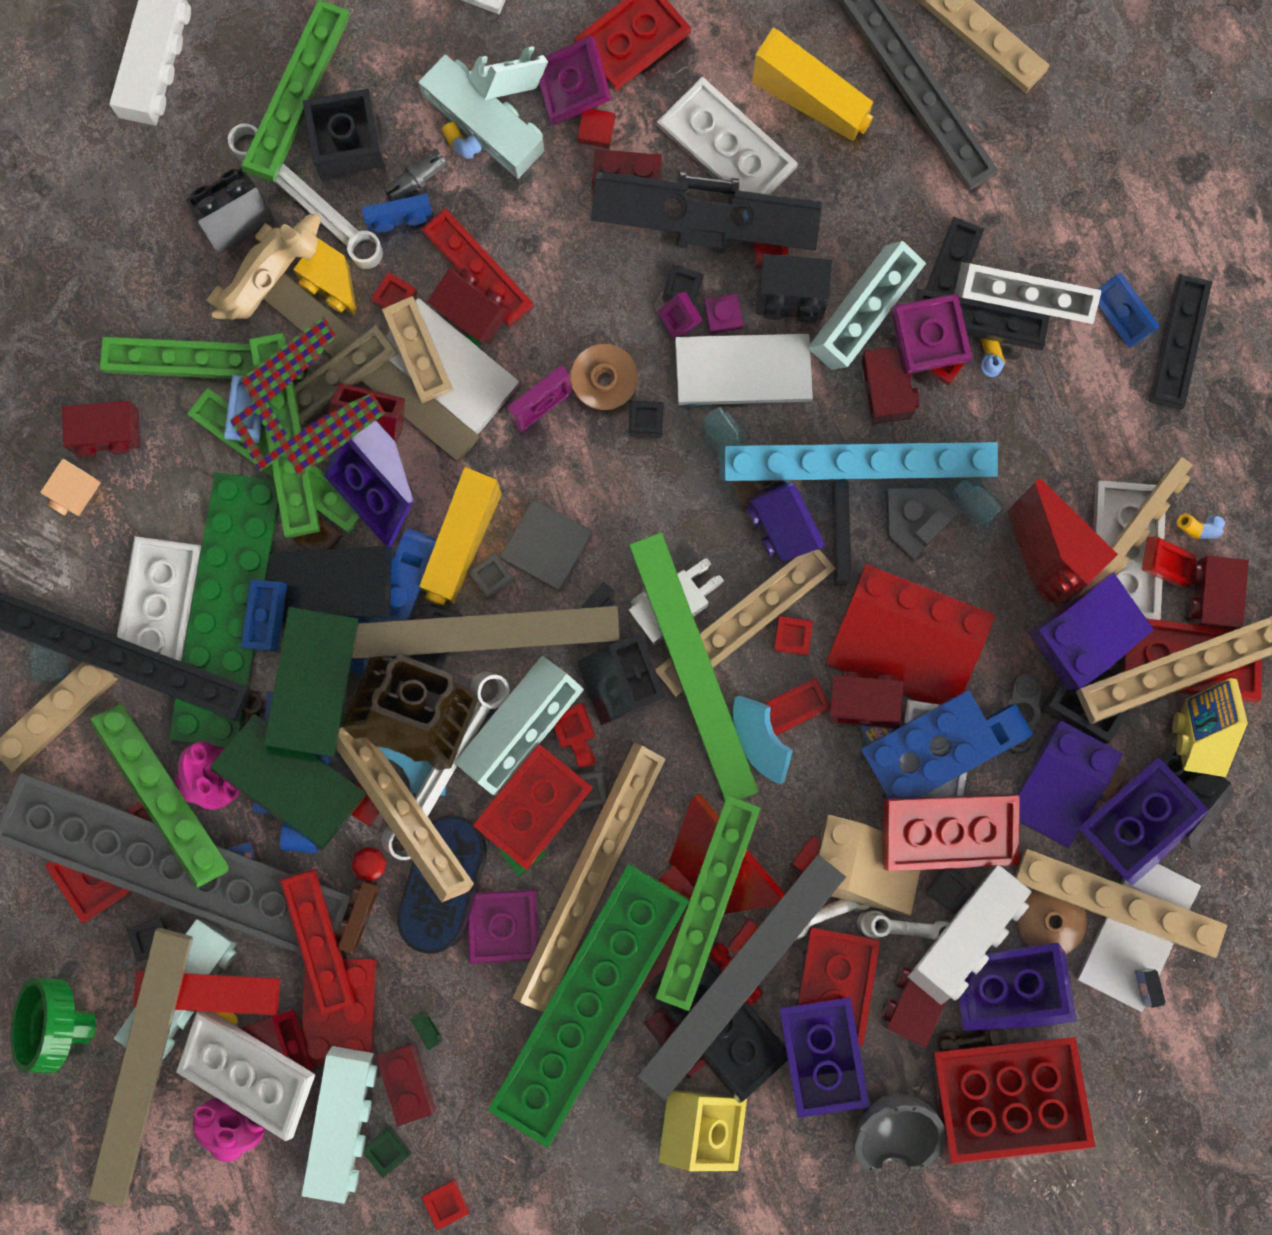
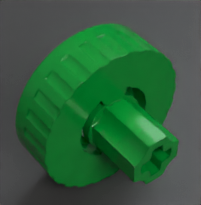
(47, 1025)

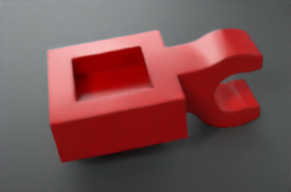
(573, 731)

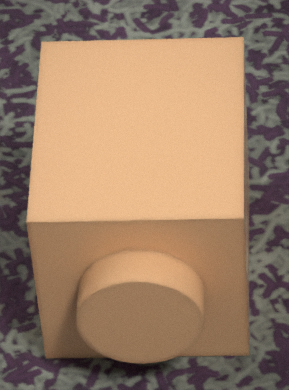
(69, 488)

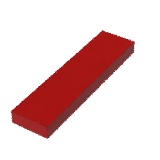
(465, 252)
(317, 942)
(224, 993)

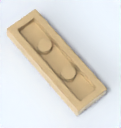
(417, 349)

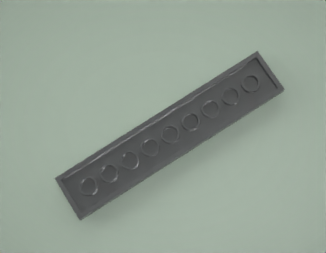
(137, 858)

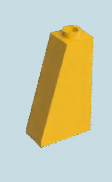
(810, 86)
(460, 536)

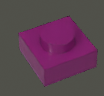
(723, 314)
(679, 315)

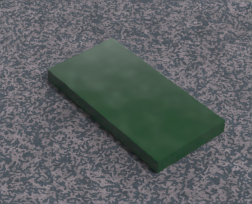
(311, 682)
(288, 784)

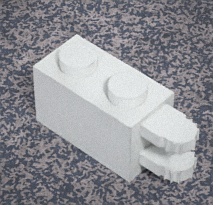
(643, 614)

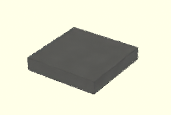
(546, 545)

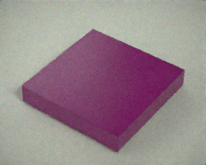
(573, 81)
(931, 333)
(540, 399)
(503, 927)

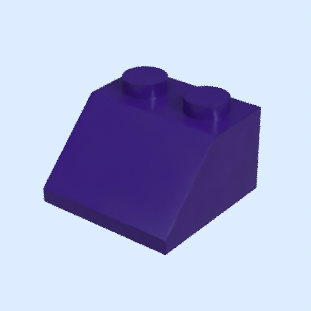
(784, 521)

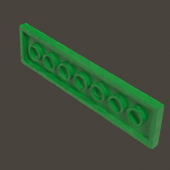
(233, 552)
(588, 1005)

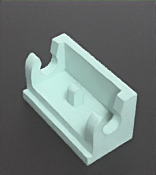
(508, 76)

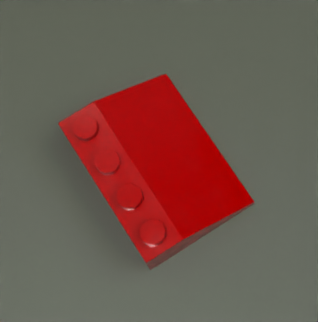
(1056, 544)
(910, 635)
(1012, 1101)

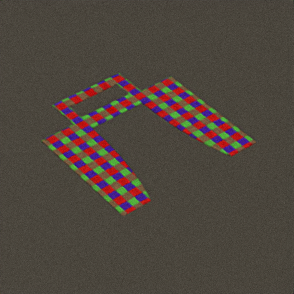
(321, 437)

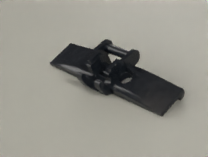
(641, 203)

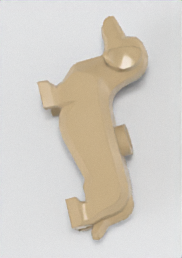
(264, 267)

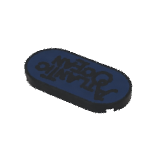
(421, 917)

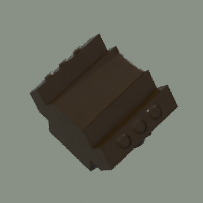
(411, 710)

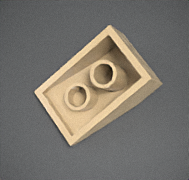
(859, 855)

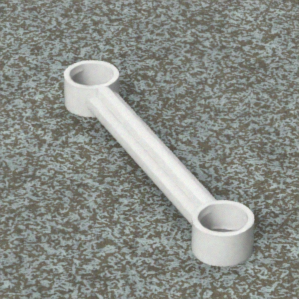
(315, 205)
(438, 779)

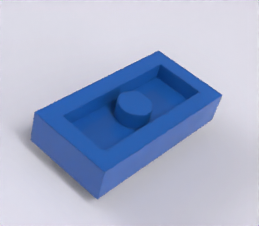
(408, 210)
(1126, 310)
(264, 615)

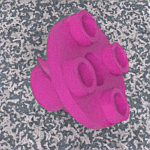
(198, 782)
(225, 1130)

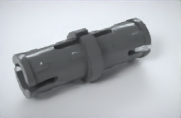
(415, 176)

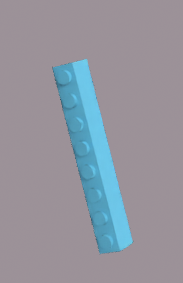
(858, 461)

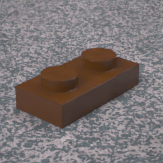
(352, 930)

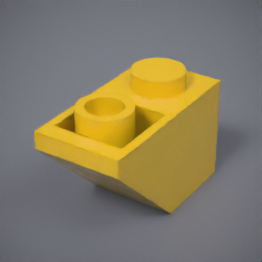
(328, 275)

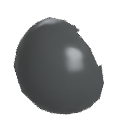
(898, 1130)

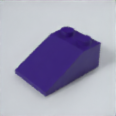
(372, 481)
(1091, 632)
(1065, 782)
(1144, 821)
(1019, 990)
(824, 1057)

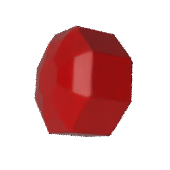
(369, 864)

